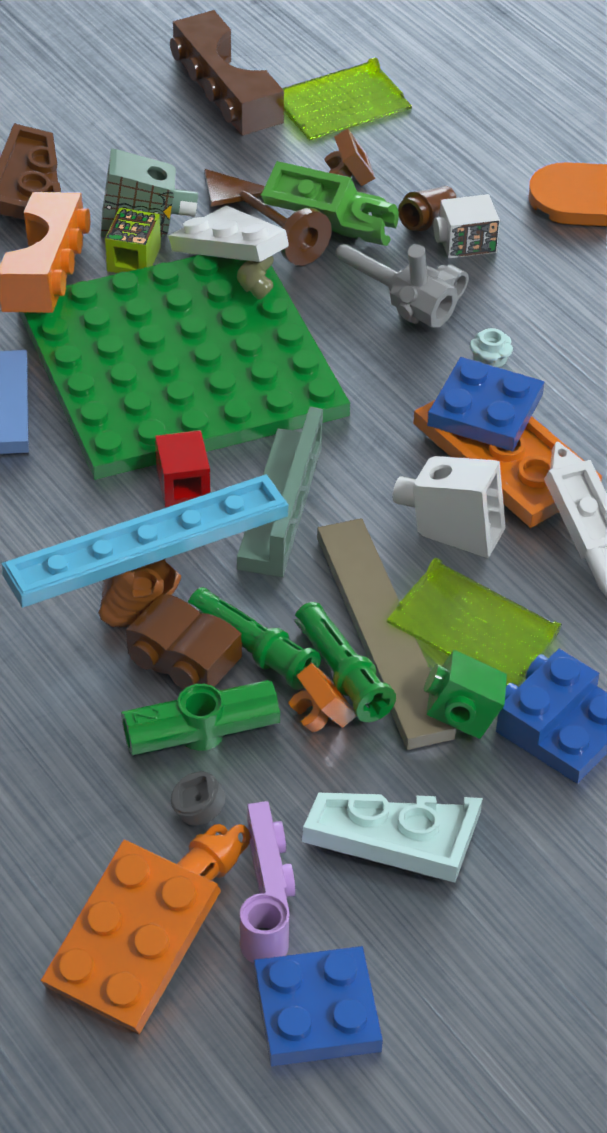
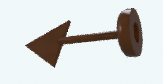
(306, 229)

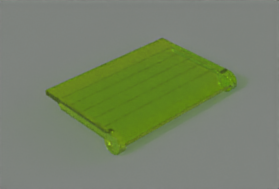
(343, 100)
(472, 619)

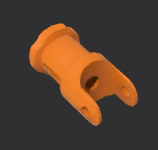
(216, 854)

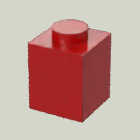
(182, 467)

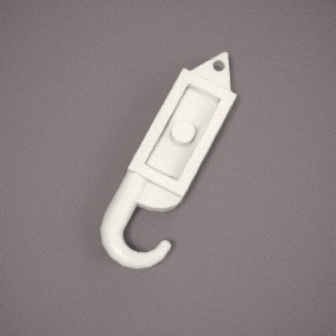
(582, 507)

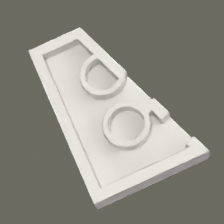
(229, 235)

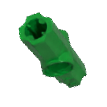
(200, 717)

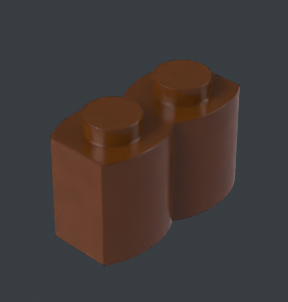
(183, 642)

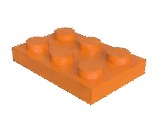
(131, 936)

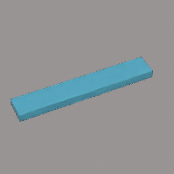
(143, 540)

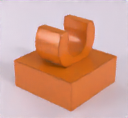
(323, 697)

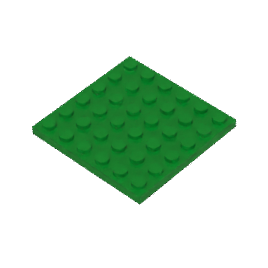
(179, 355)

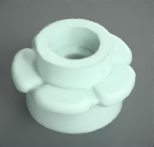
(491, 347)

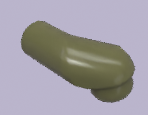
(253, 278)

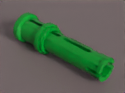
(268, 646)
(353, 673)

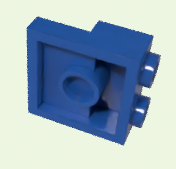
(558, 715)

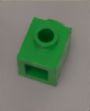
(465, 693)

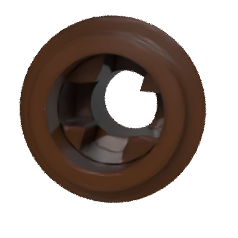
(421, 207)

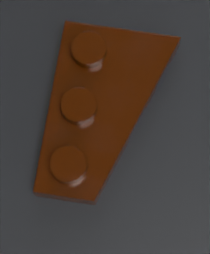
(26, 167)

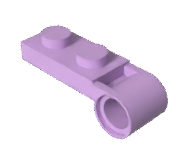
(275, 884)

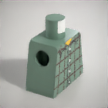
(143, 186)

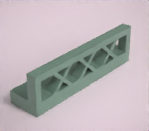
(291, 471)

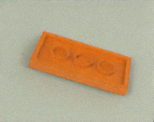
(521, 469)

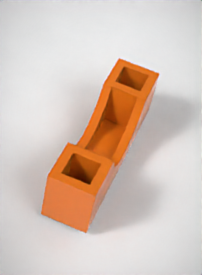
(37, 274)

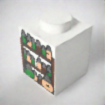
(467, 226)

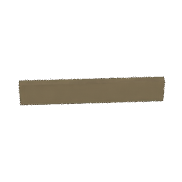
(392, 651)

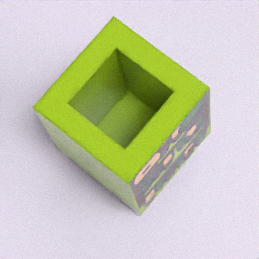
(132, 240)

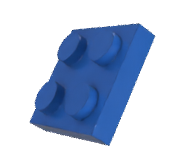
(486, 403)
(317, 1006)

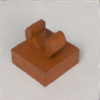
(350, 159)

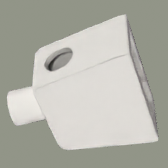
(457, 502)

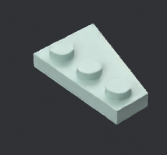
(404, 835)

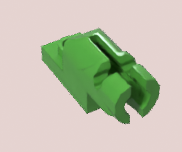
(334, 196)

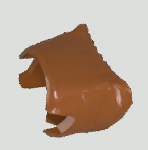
(133, 591)

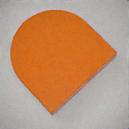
(571, 193)

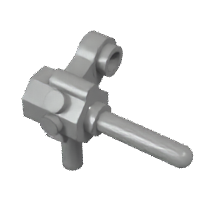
(417, 290)

